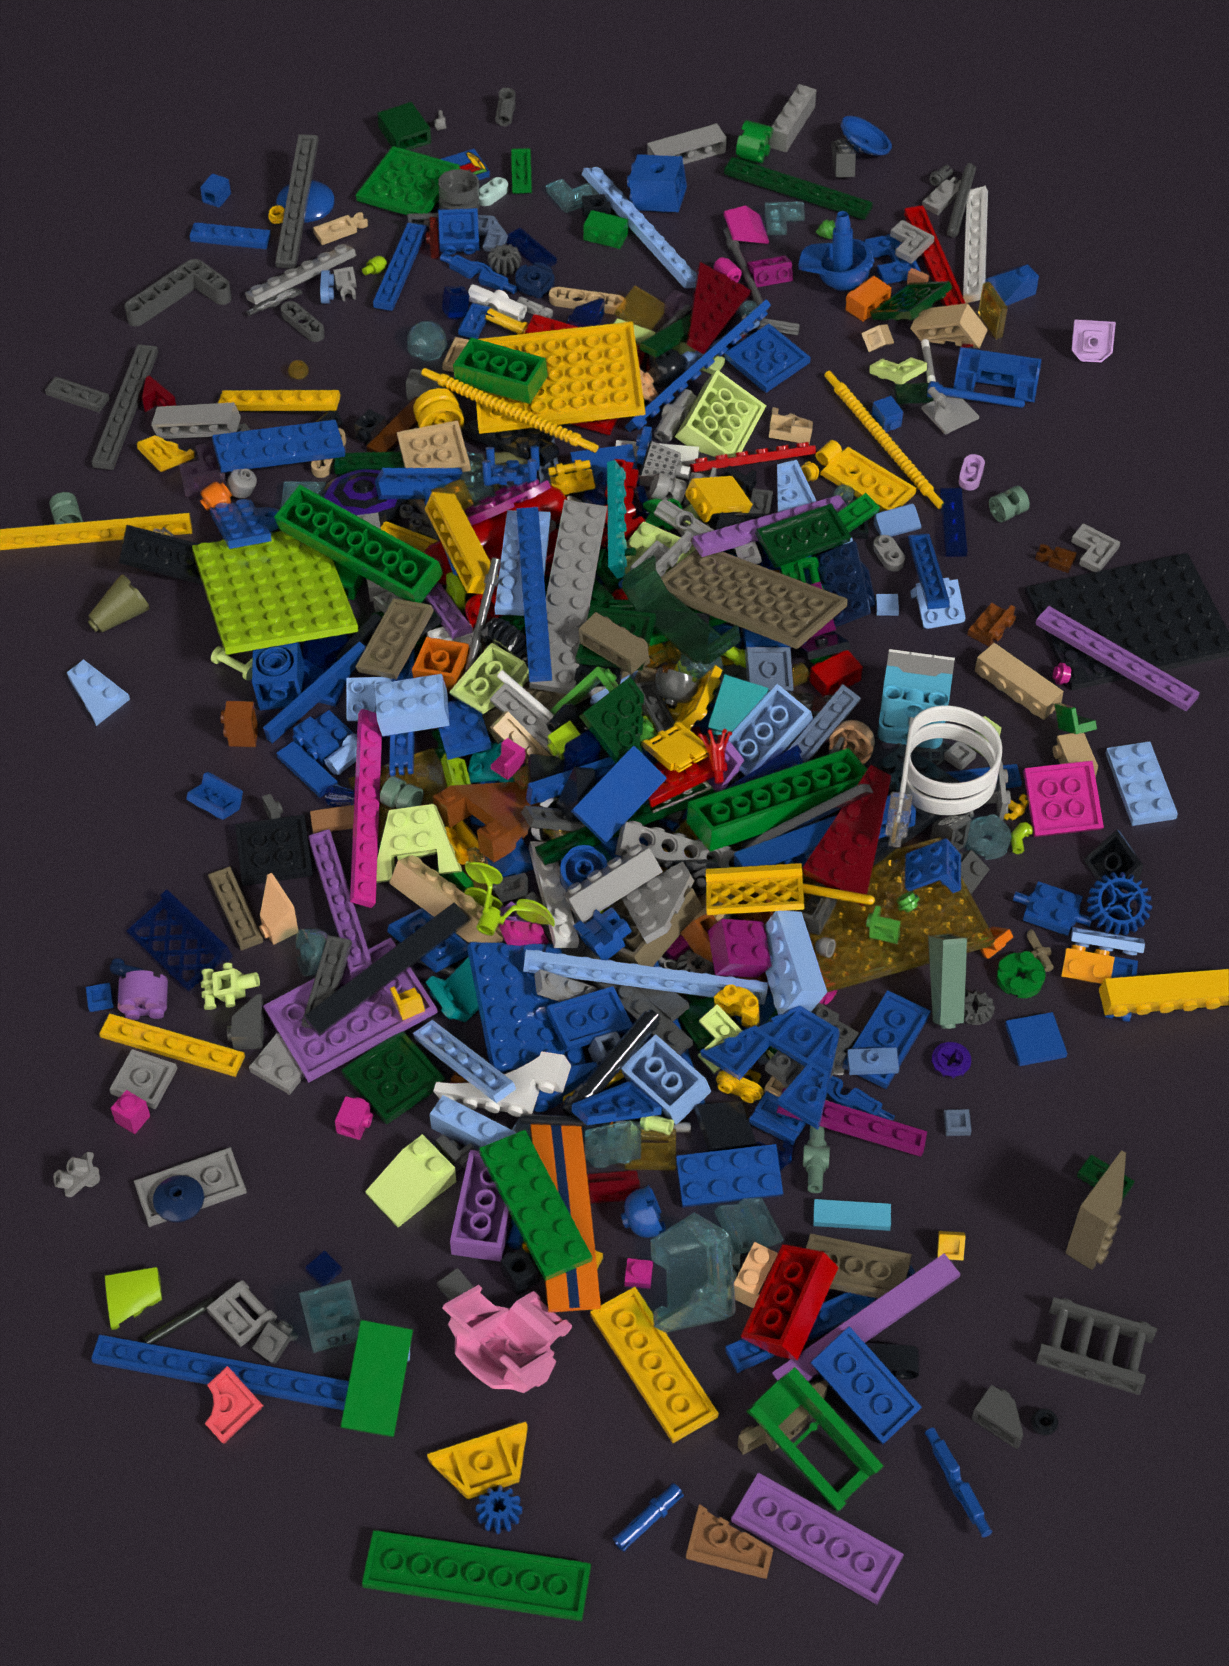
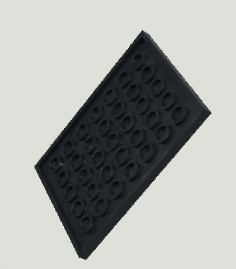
(1144, 607)

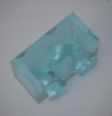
(612, 1144)

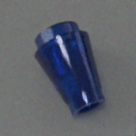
(339, 796)

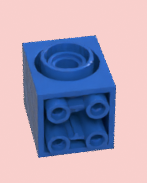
(657, 183)
(275, 673)

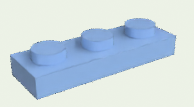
(1107, 941)

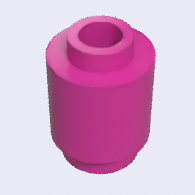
(727, 267)

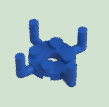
(511, 471)

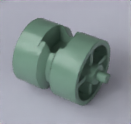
(1010, 503)

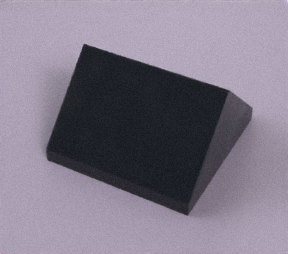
(1114, 856)

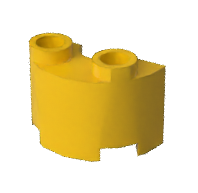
(739, 1002)

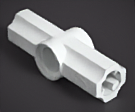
(497, 301)

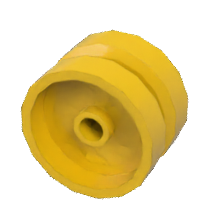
(437, 407)

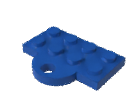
(243, 523)

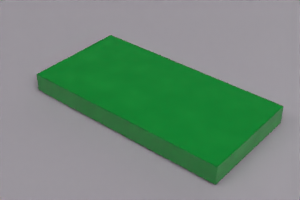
(376, 1378)

